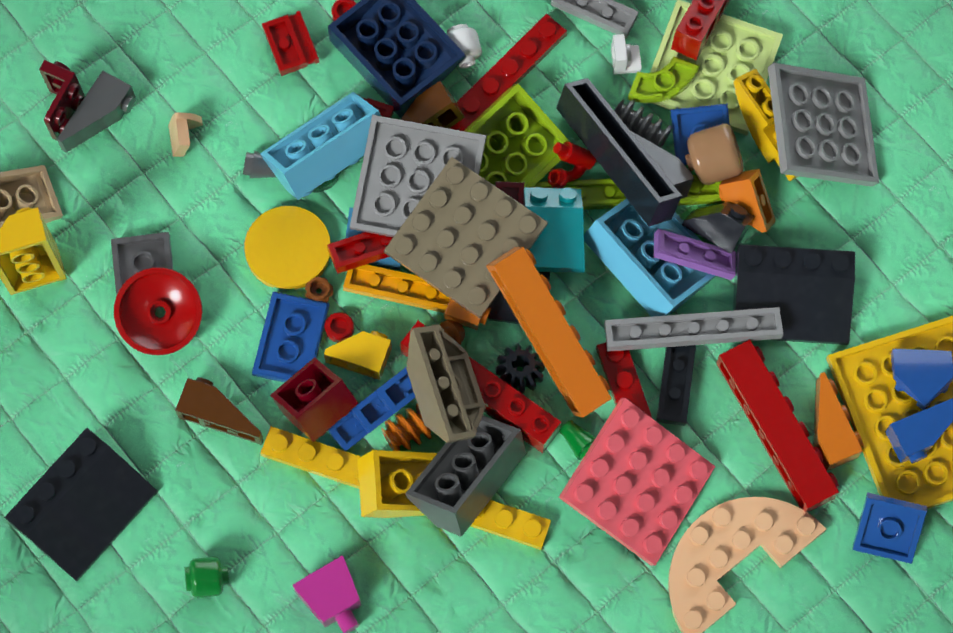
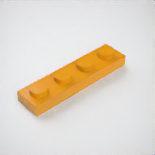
(394, 287)

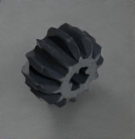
(531, 366)

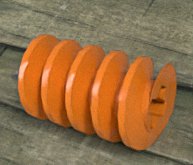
(405, 430)

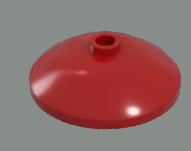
(137, 305)

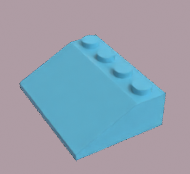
(627, 249)

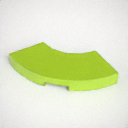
(663, 84)

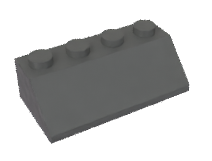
(467, 475)

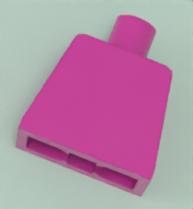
(331, 595)

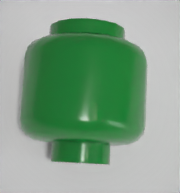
(206, 577)

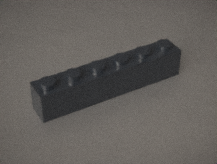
(618, 152)

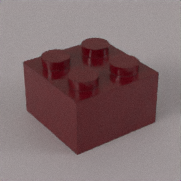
(314, 399)

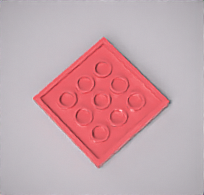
(637, 481)

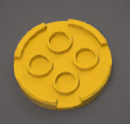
(287, 247)

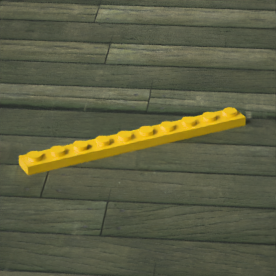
(343, 468)

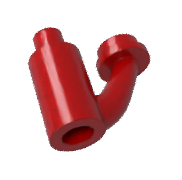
(572, 154)

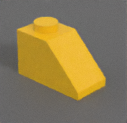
(361, 353)

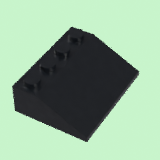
(806, 284)
(81, 504)

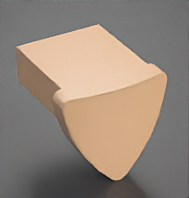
(179, 133)

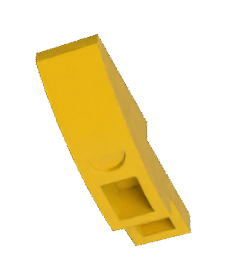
(757, 110)

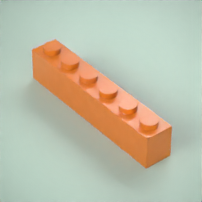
(549, 331)

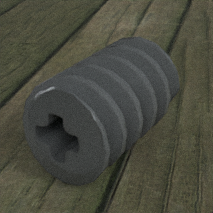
(642, 125)

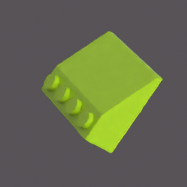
(517, 139)

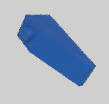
(918, 433)

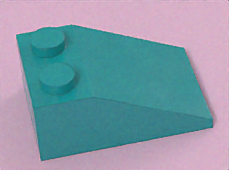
(562, 241)

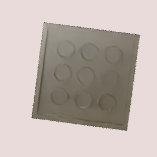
(459, 231)

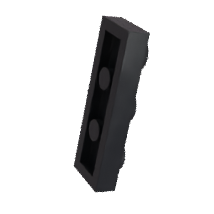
(676, 385)

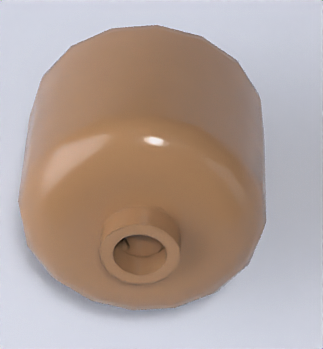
(714, 154)

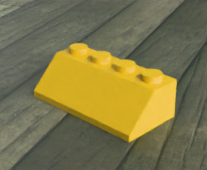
(28, 252)

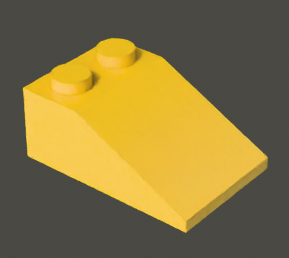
(386, 479)

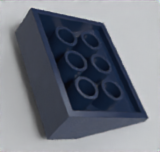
(395, 48)

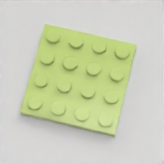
(729, 53)

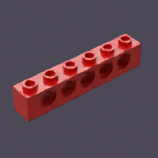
(697, 26)
(509, 405)

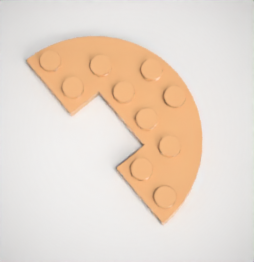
(721, 542)

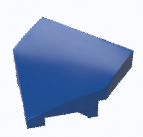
(922, 373)

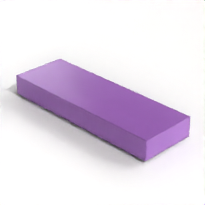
(694, 254)

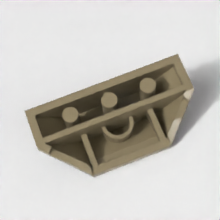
(444, 384)

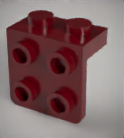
(68, 95)

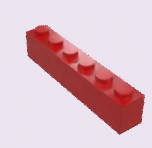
(777, 426)

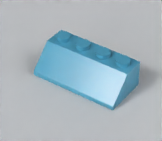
(321, 146)

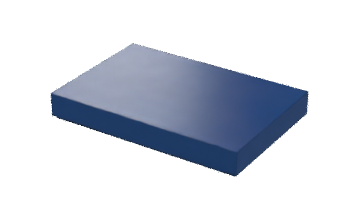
(289, 336)

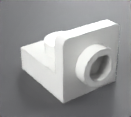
(625, 56)

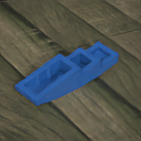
(373, 410)

